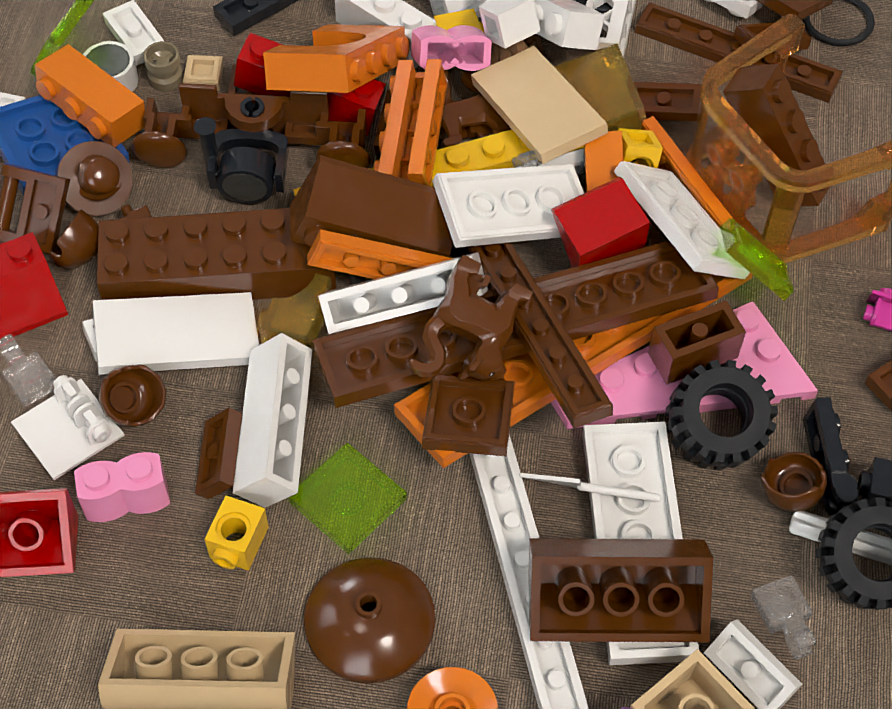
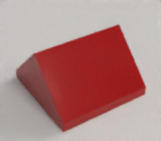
(601, 223)
(37, 532)

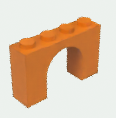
(338, 60)

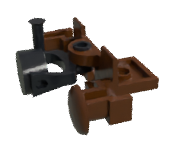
(242, 121)

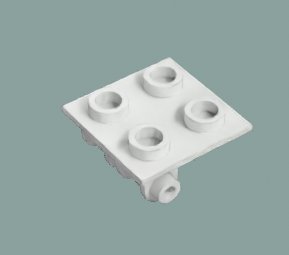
(67, 427)

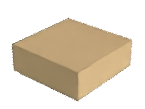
(204, 70)

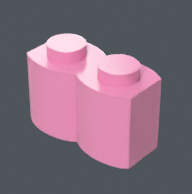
(458, 46)
(114, 489)

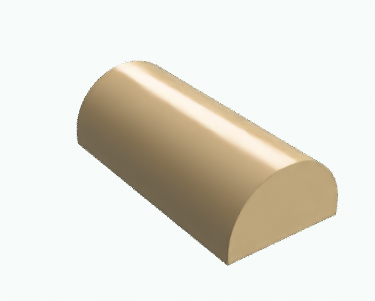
(198, 670)

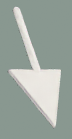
(576, 483)

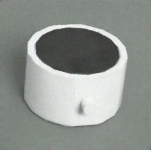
(116, 61)

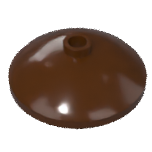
(372, 643)

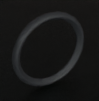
(845, 42)

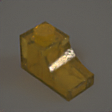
(297, 315)

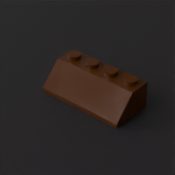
(369, 207)
(620, 590)

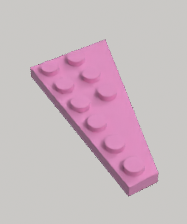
(639, 389)

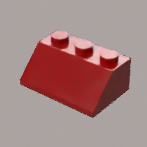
(26, 288)

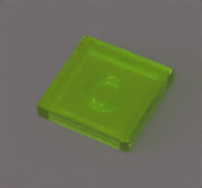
(64, 30)
(756, 258)
(348, 497)

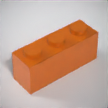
(90, 96)

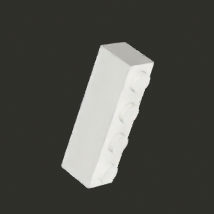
(388, 296)
(273, 421)

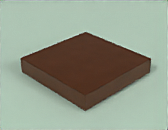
(468, 415)

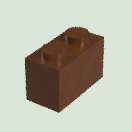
(696, 340)

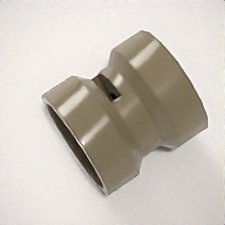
(163, 66)

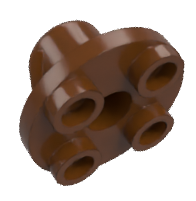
(97, 177)

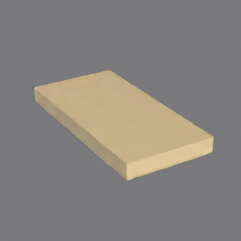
(539, 104)

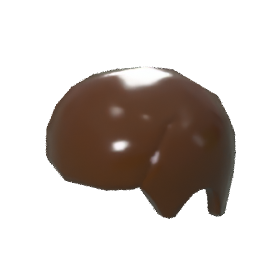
(78, 242)
(132, 395)
(794, 481)

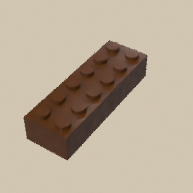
(203, 256)

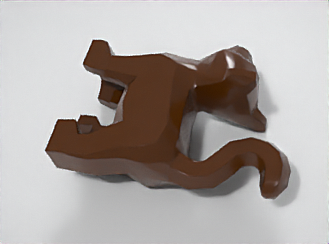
(468, 116)
(472, 318)

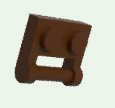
(41, 205)

